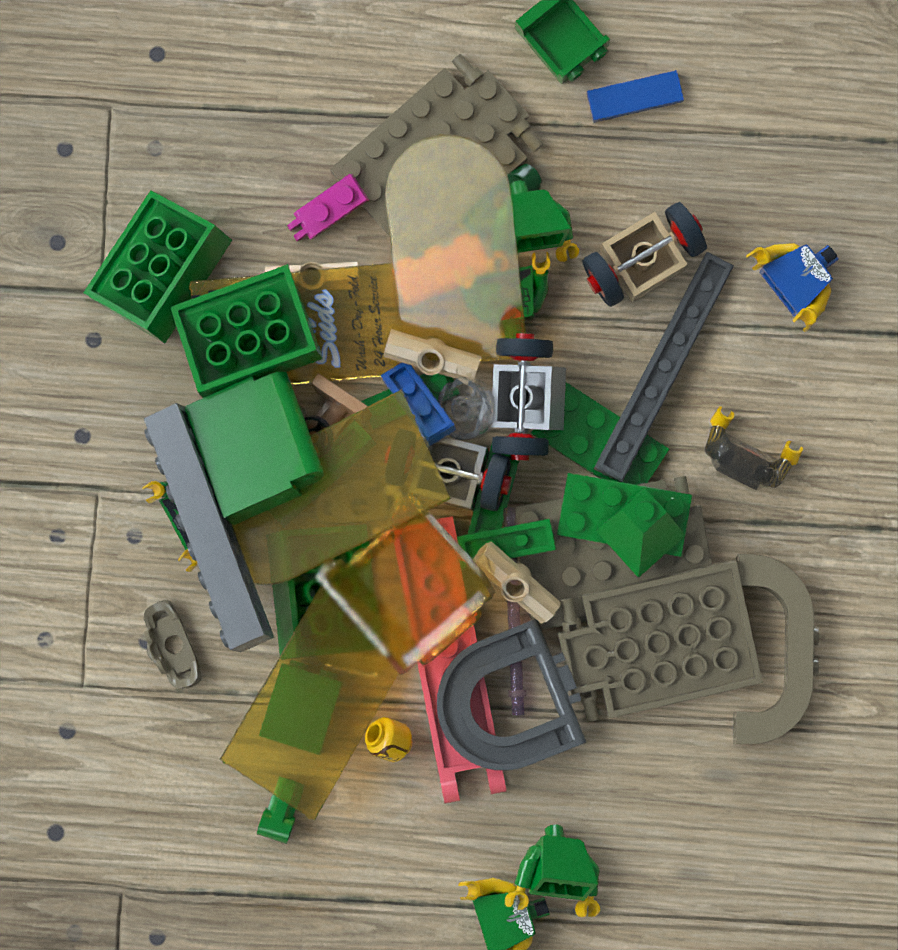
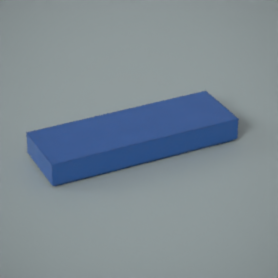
(635, 96)
(429, 414)

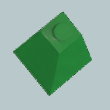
(640, 532)

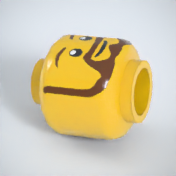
(388, 739)

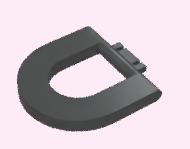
(487, 657)

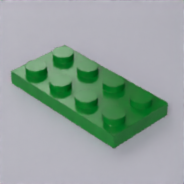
(587, 433)
(592, 501)

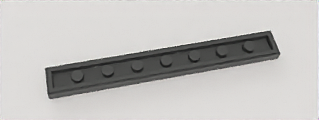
(663, 367)

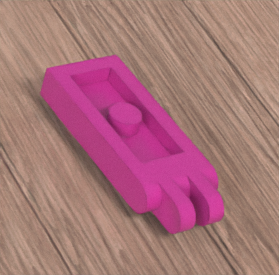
(328, 208)

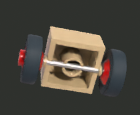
(644, 255)

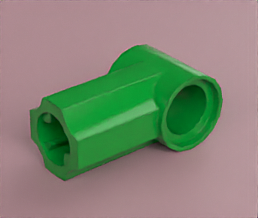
(277, 821)

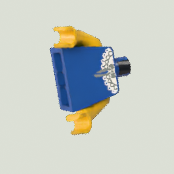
(797, 277)

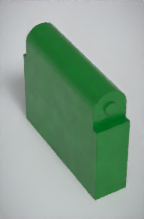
(254, 445)

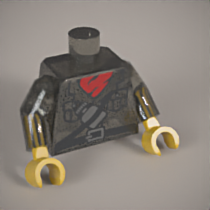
(743, 461)

